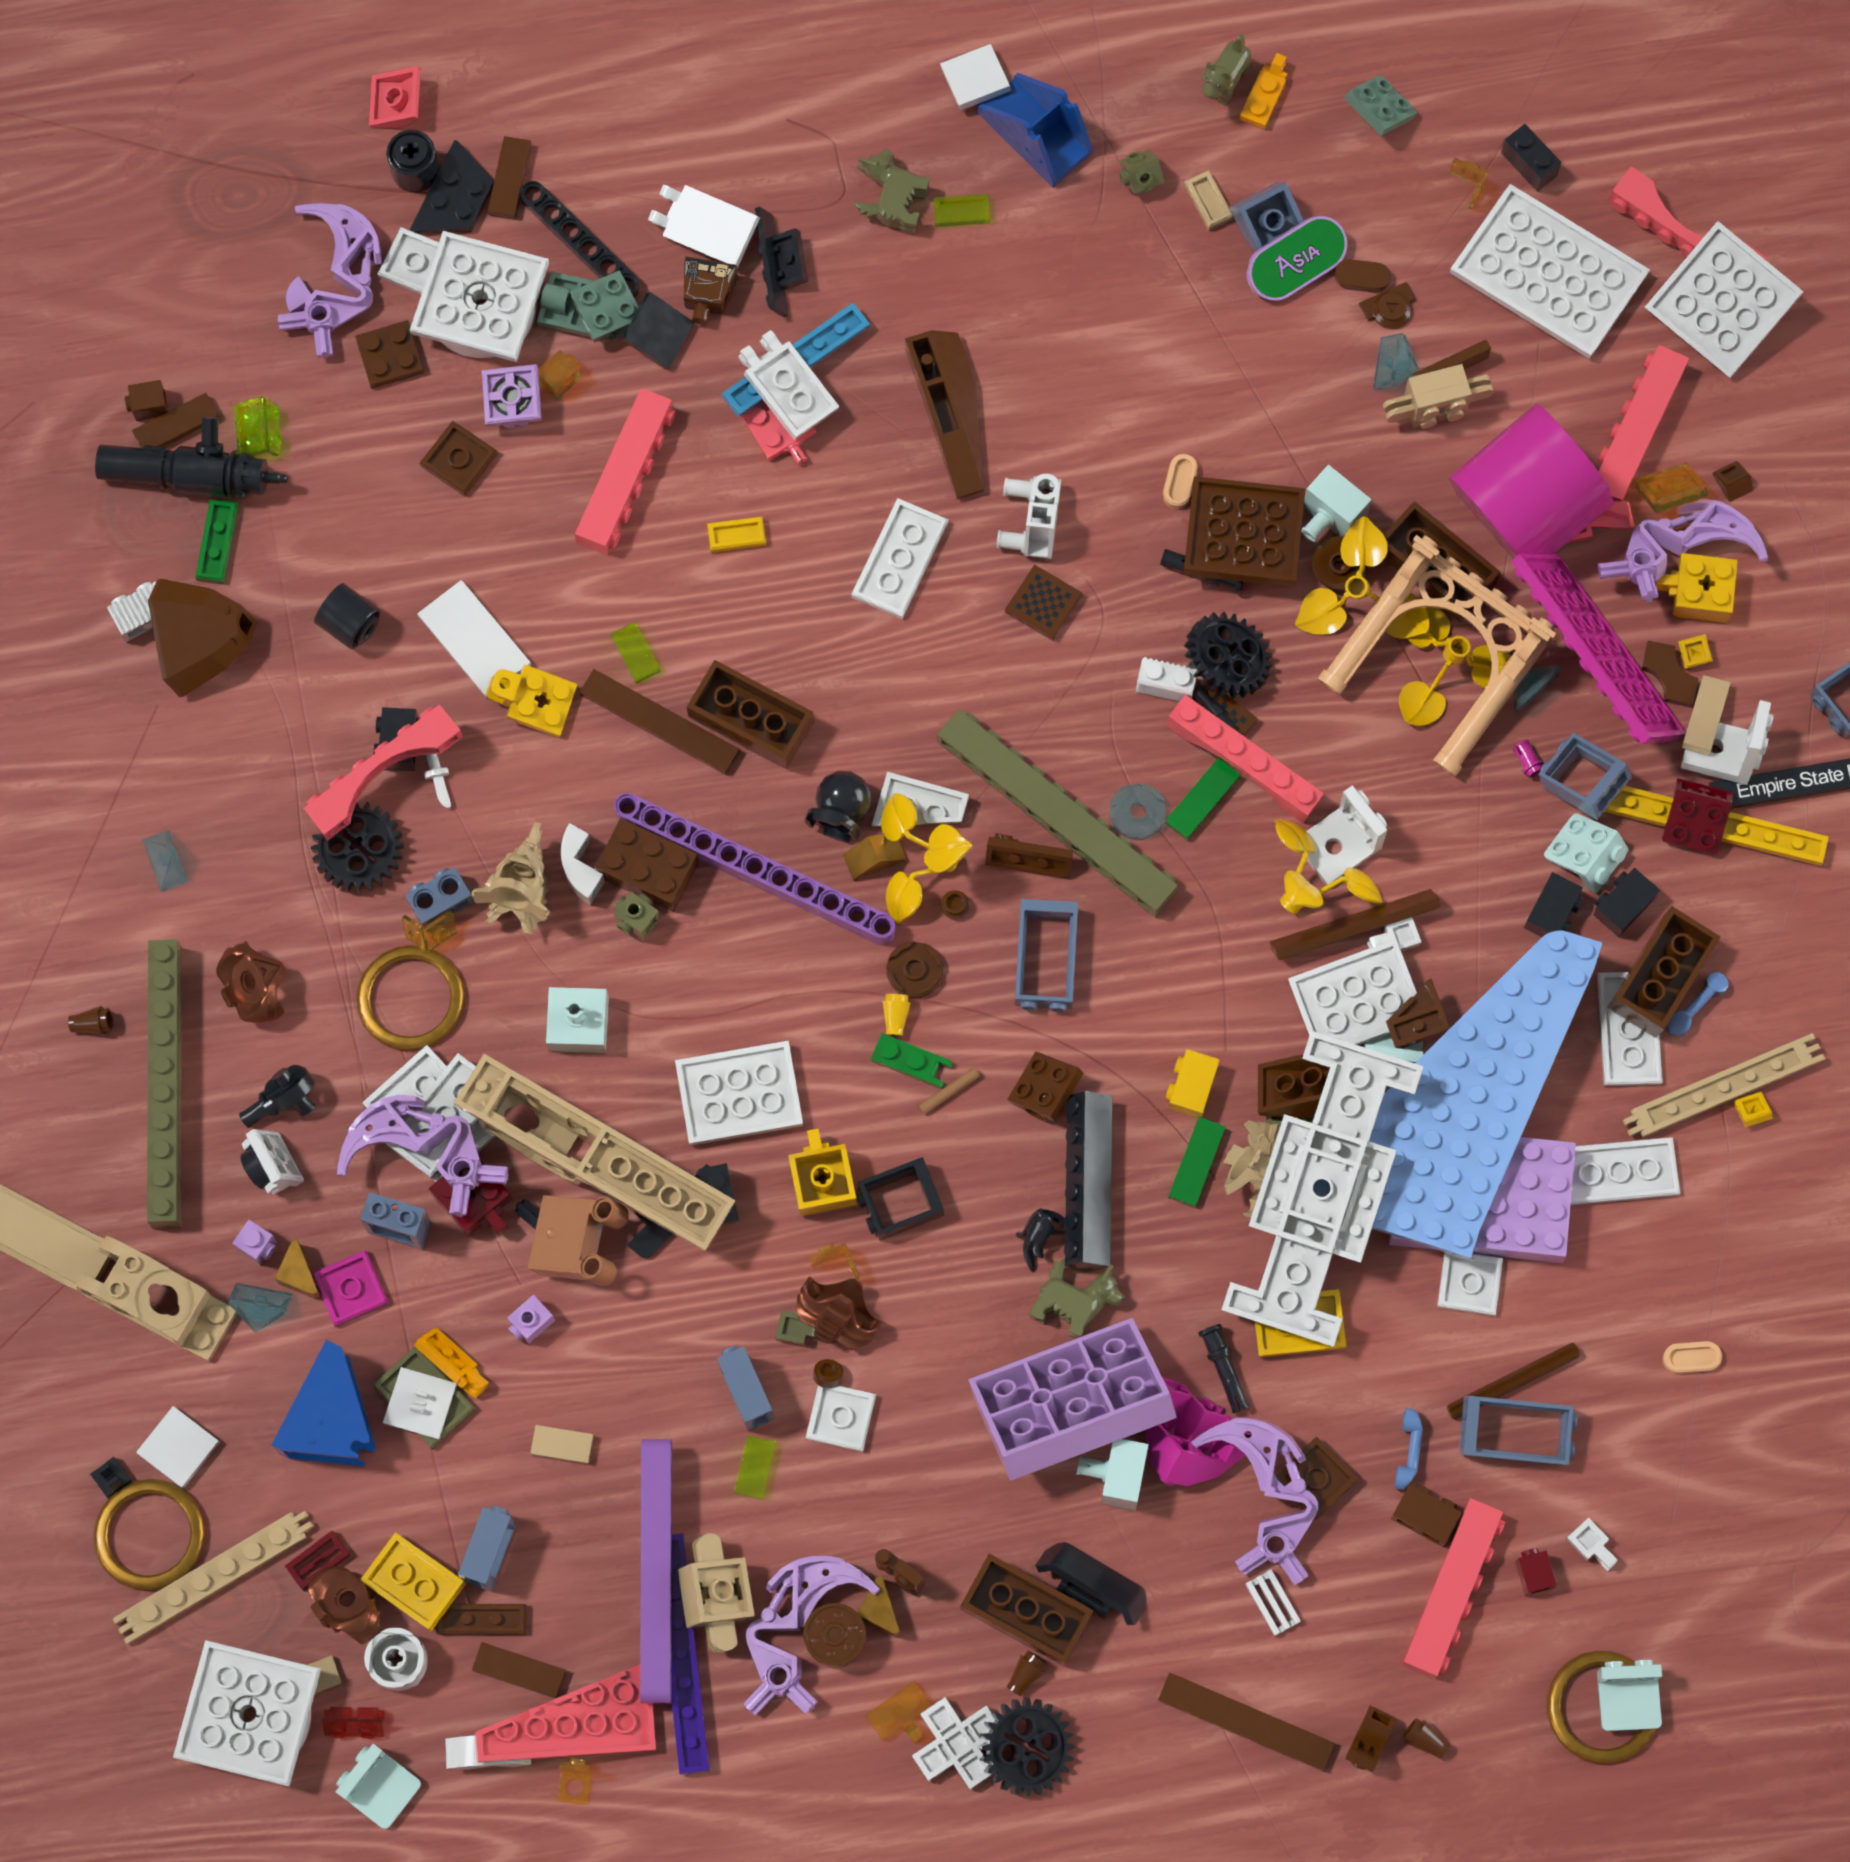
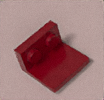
(1697, 816)

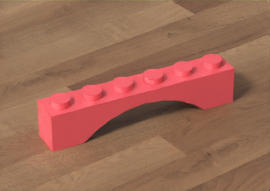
(1639, 199)
(429, 735)
(1277, 780)

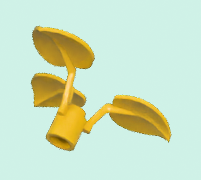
(1322, 611)
(1422, 704)
(944, 852)
(1301, 892)

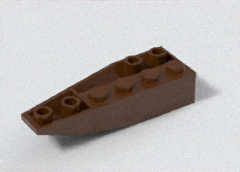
(950, 403)

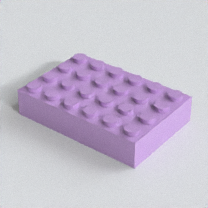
(1530, 1205)
(1072, 1399)

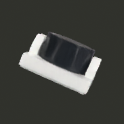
(269, 1161)

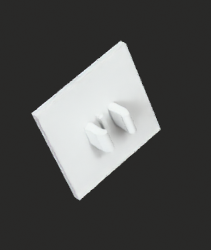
(419, 1403)

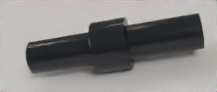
(1215, 708)

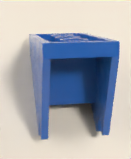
(1040, 126)
(327, 1415)

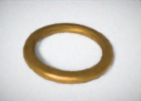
(406, 1042)
(129, 1491)
(1559, 1727)

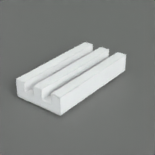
(1281, 1594)

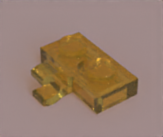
(899, 1713)

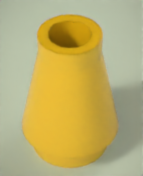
(895, 1013)

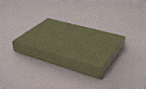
(414, 1360)

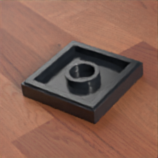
(657, 330)

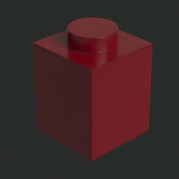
(1535, 1571)

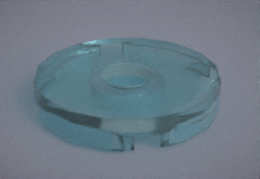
(1135, 827)

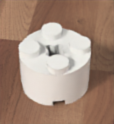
(385, 1646)

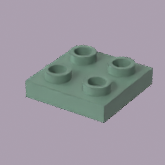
(1380, 105)
(605, 306)
(557, 307)

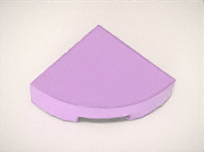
(297, 295)

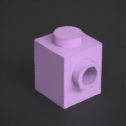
(255, 1242)
(530, 1320)

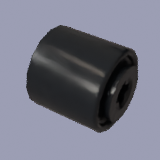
(412, 173)
(348, 616)

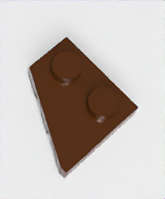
(1418, 1019)

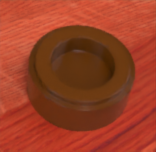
(828, 1373)

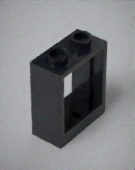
(928, 1189)

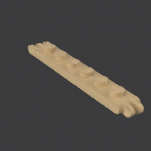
(1724, 1086)
(213, 1576)

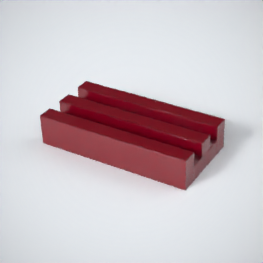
(310, 1551)

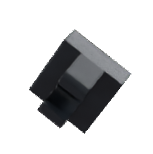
(110, 1477)

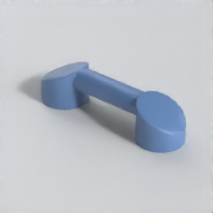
(1715, 985)
(1411, 1424)

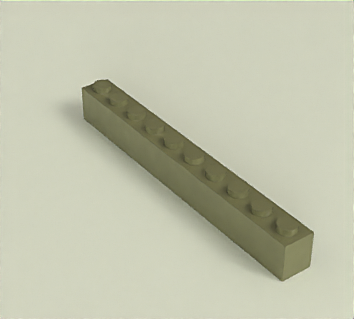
(1058, 813)
(164, 1085)

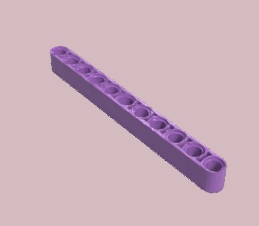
(763, 879)

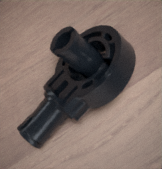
(285, 1089)

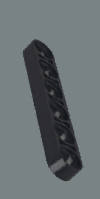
(576, 242)

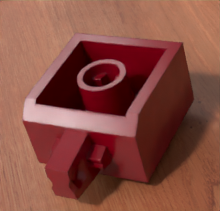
(481, 1210)

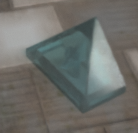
(1394, 362)
(1533, 684)
(165, 860)
(259, 1305)

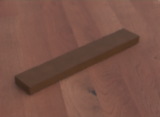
(659, 721)
(1355, 924)
(1246, 1722)

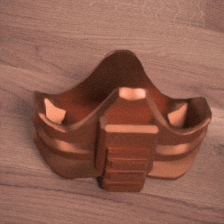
(251, 983)
(837, 1312)
(358, 1619)

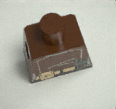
(707, 287)

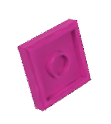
(350, 1288)

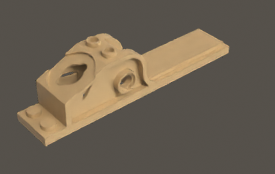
(610, 1165)
(80, 1258)

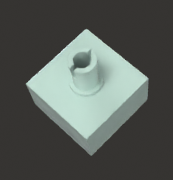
(1333, 504)
(577, 1020)
(1120, 1473)

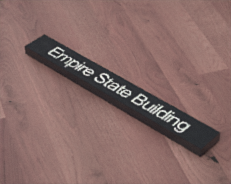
(1788, 783)

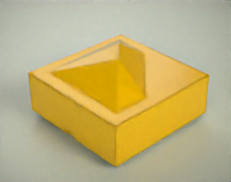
(1695, 651)
(1753, 1109)

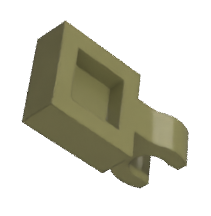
(792, 1330)

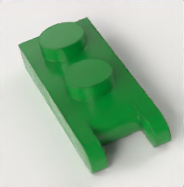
(909, 1060)

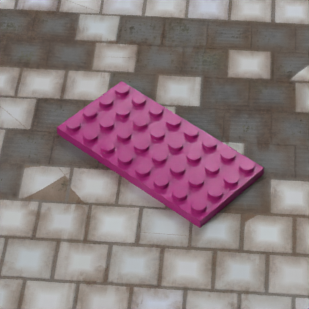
(1598, 648)

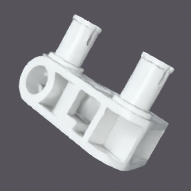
(1041, 516)

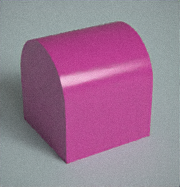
(1532, 486)

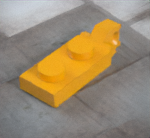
(1265, 93)
(452, 1361)

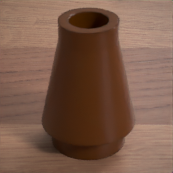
(92, 1021)
(1026, 1673)
(1424, 1737)

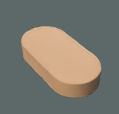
(1179, 481)
(1692, 1357)

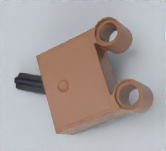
(570, 1236)

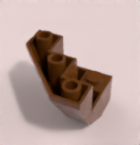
(196, 633)

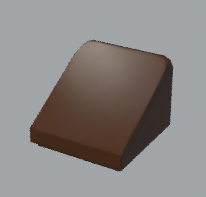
(1733, 481)

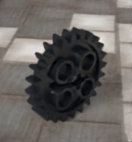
(1228, 655)
(339, 864)
(1014, 1771)

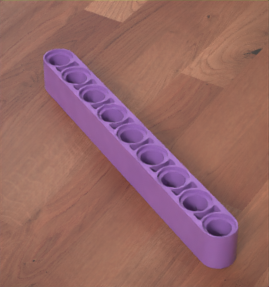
(656, 1571)

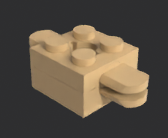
(1438, 397)
(727, 1590)

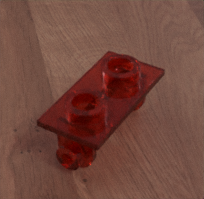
(340, 1723)

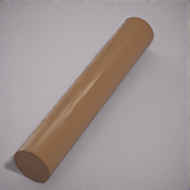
(949, 1091)

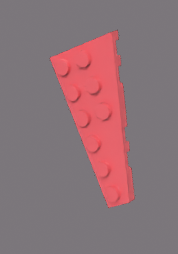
(585, 1722)

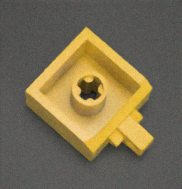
(1687, 587)
(822, 1160)

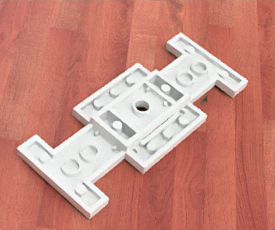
(1310, 1225)

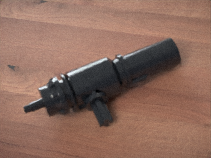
(189, 469)

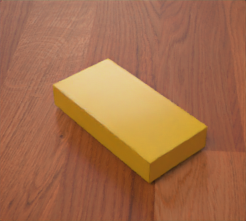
(736, 534)

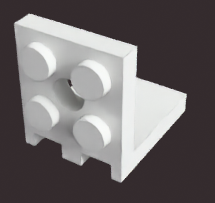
(1740, 749)
(1354, 828)

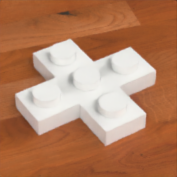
(954, 1743)

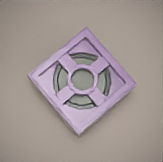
(512, 396)

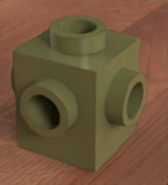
(1141, 171)
(645, 915)

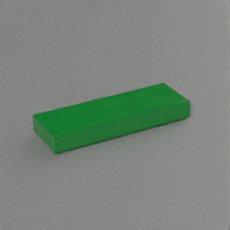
(216, 541)
(1202, 799)
(1196, 1162)

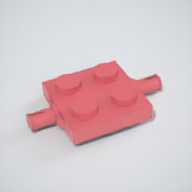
(772, 435)

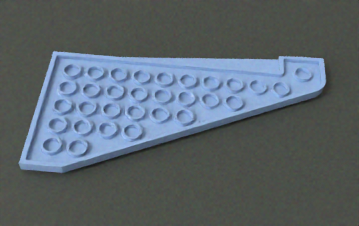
(1476, 1098)

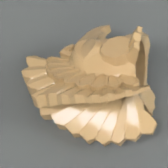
(518, 885)
(1251, 1162)

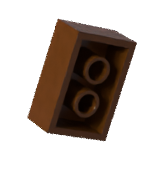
(647, 864)

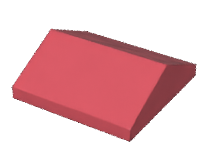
(394, 98)

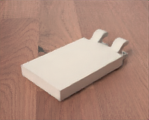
(706, 224)
(787, 385)

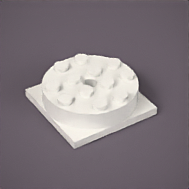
(472, 271)
(223, 1689)

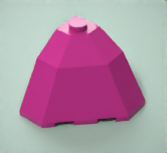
(1171, 1444)

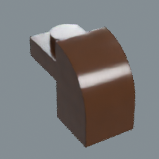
(1370, 1739)

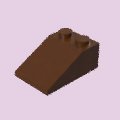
(1290, 1087)

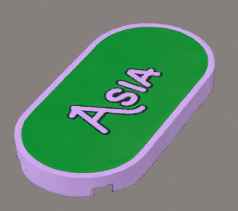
(1296, 258)

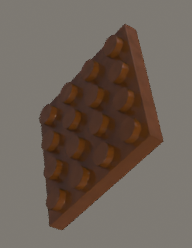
(1244, 531)

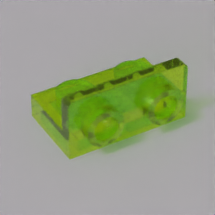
(257, 427)

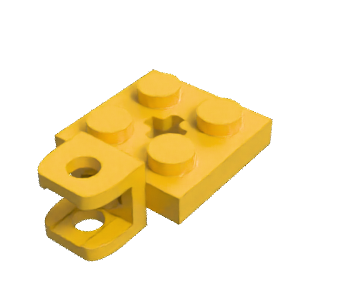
(520, 696)

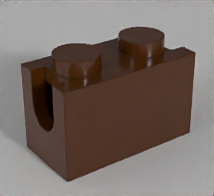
(1426, 1514)

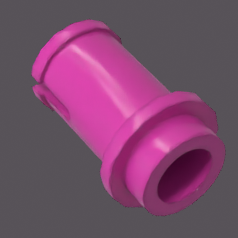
(1528, 758)

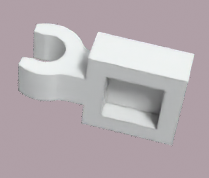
(1403, 931)
(1590, 1541)

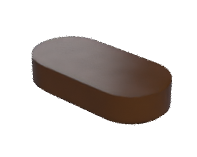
(1362, 275)

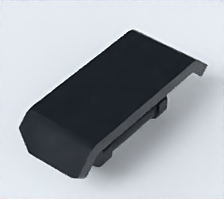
(1095, 1579)

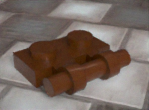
(905, 1575)

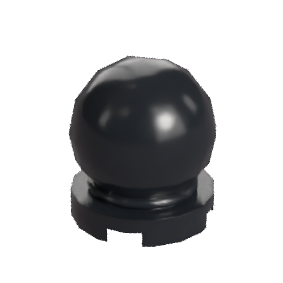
(841, 803)

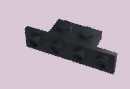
(782, 261)

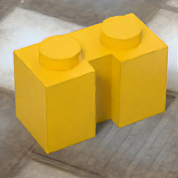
(1193, 1083)

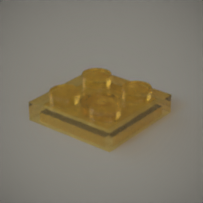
(1671, 488)

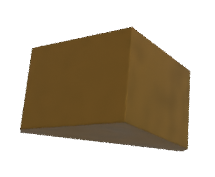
(873, 856)
(296, 1273)
(878, 1610)

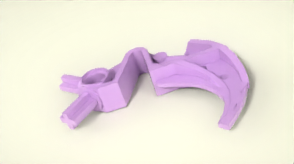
(336, 306)
(1647, 561)
(459, 1153)
(1289, 1526)
(771, 1659)

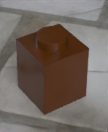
(146, 400)

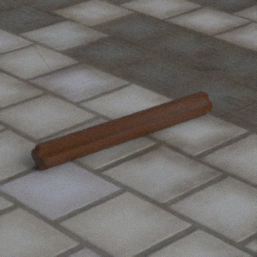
(1520, 1377)

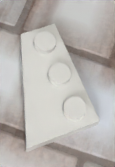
(932, 802)

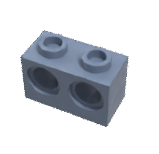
(441, 902)

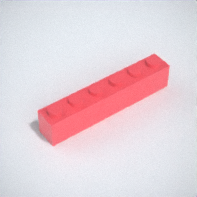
(1641, 419)
(624, 472)
(1452, 1589)

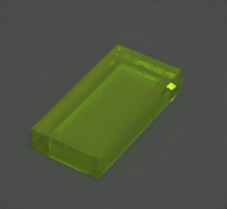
(961, 210)
(635, 652)
(755, 1467)

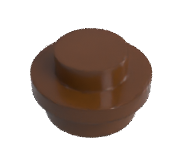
(954, 904)

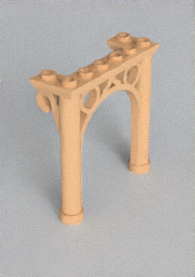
(1390, 607)

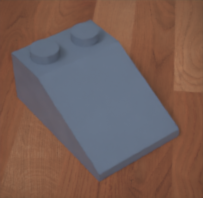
(1266, 214)

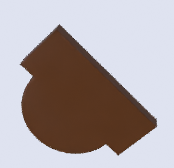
(1390, 308)

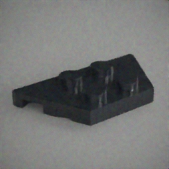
(455, 195)

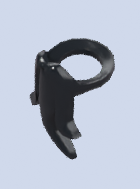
(1037, 1232)

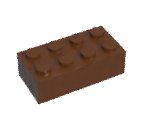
(1420, 523)
(750, 714)
(1663, 972)
(1026, 1610)

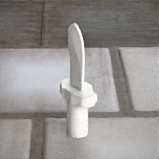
(437, 773)

